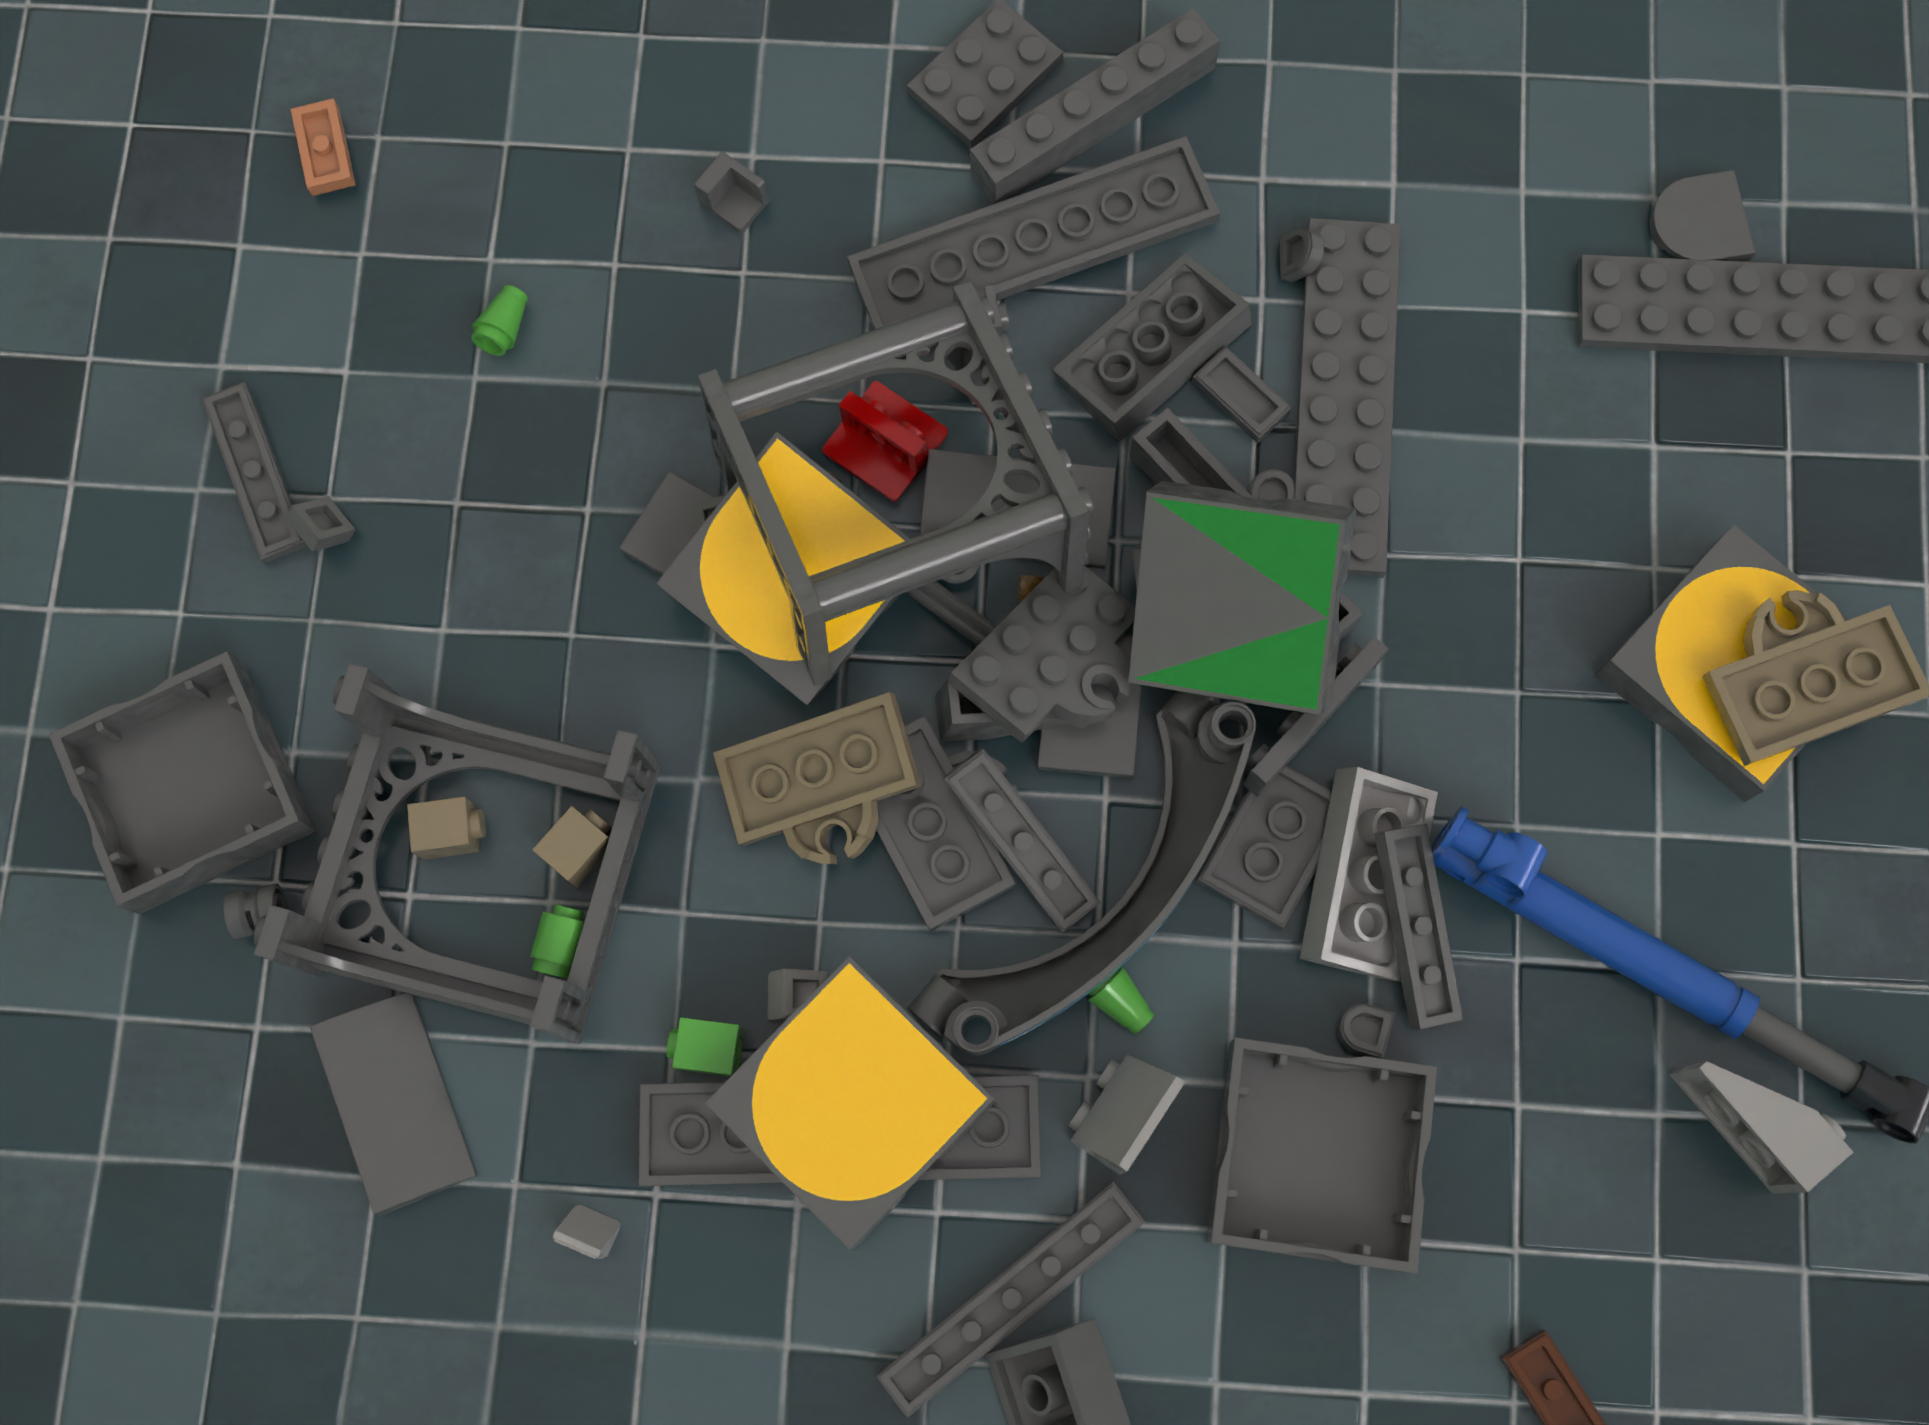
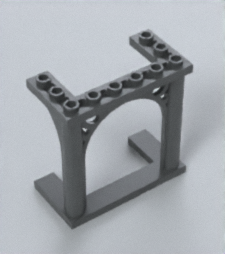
(1038, 525)
(392, 723)

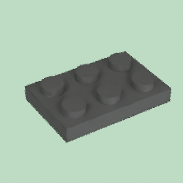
(985, 73)

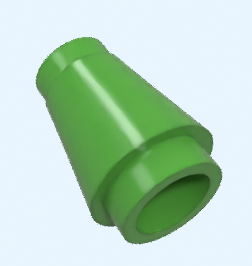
(499, 323)
(1122, 1001)

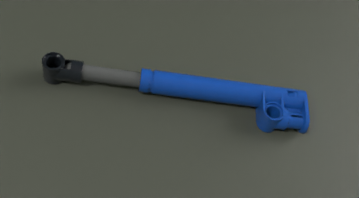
(1510, 874)

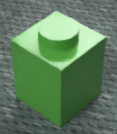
(706, 1047)

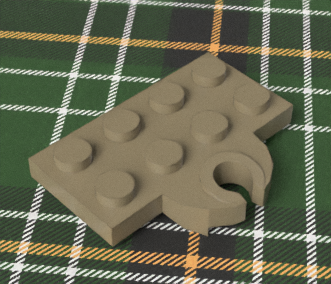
(1814, 676)
(819, 778)

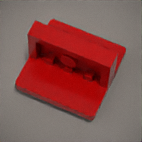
(883, 440)

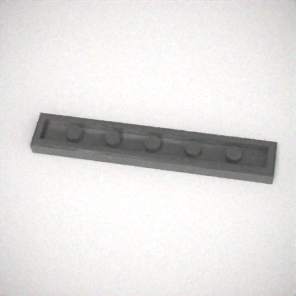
(1010, 1299)

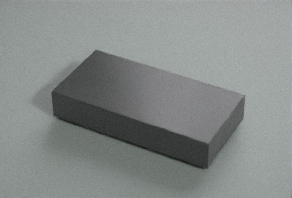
(1241, 394)

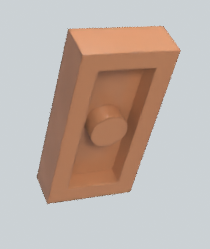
(323, 147)

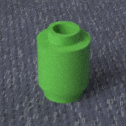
(557, 941)

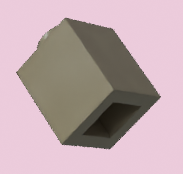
(445, 828)
(575, 845)

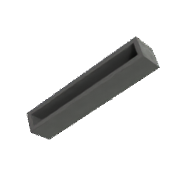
(1094, 107)
(1173, 454)

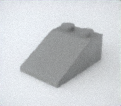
(1125, 1112)
(1774, 1135)

